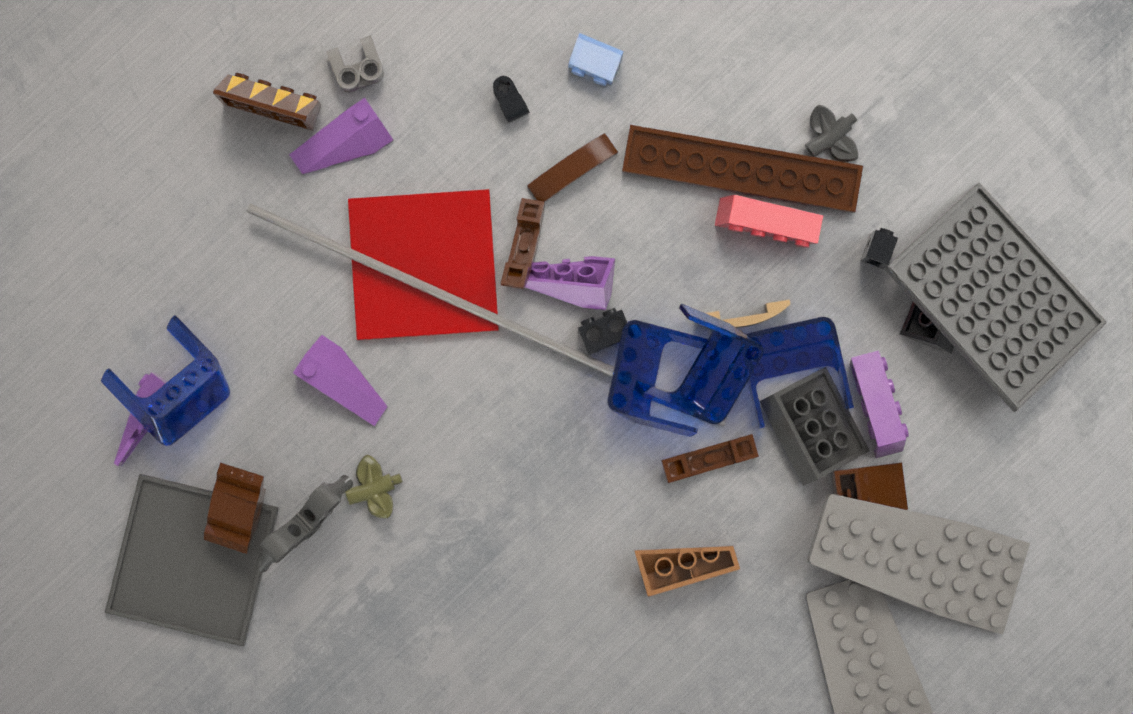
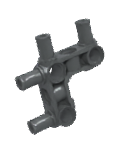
(303, 524)

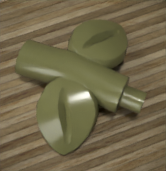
(373, 487)

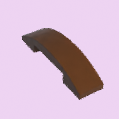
(572, 168)
(524, 244)
(709, 458)

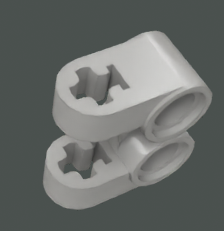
(357, 69)

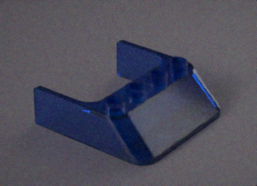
(797, 349)
(639, 360)
(716, 373)
(184, 398)

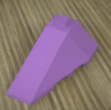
(347, 137)
(579, 282)
(335, 375)
(134, 429)

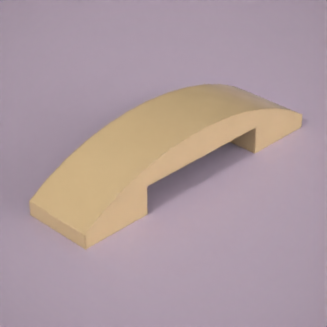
(771, 309)

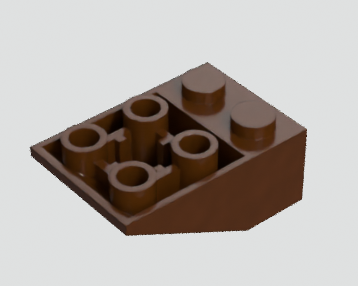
(873, 484)

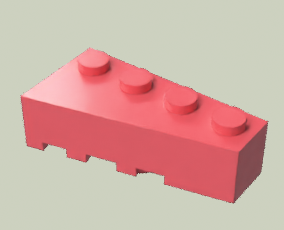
(768, 219)

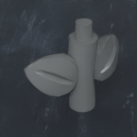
(832, 135)

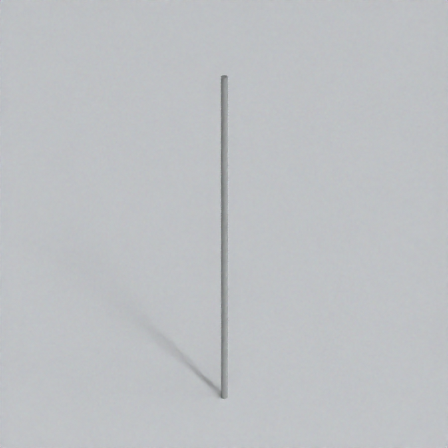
(434, 291)

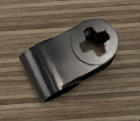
(511, 103)

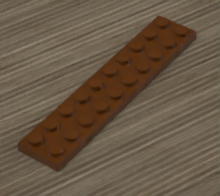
(742, 168)

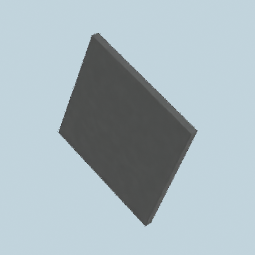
(176, 576)

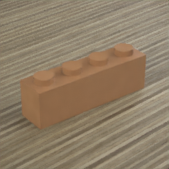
(679, 567)

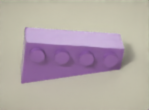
(879, 403)

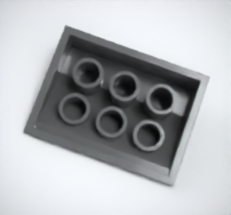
(814, 426)

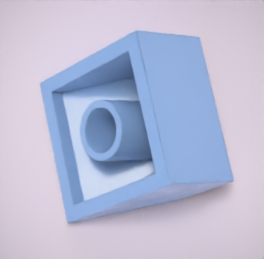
(595, 60)

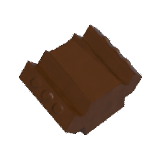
(235, 508)

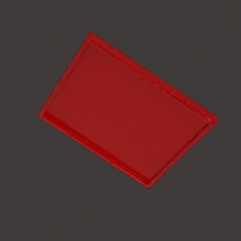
(434, 239)

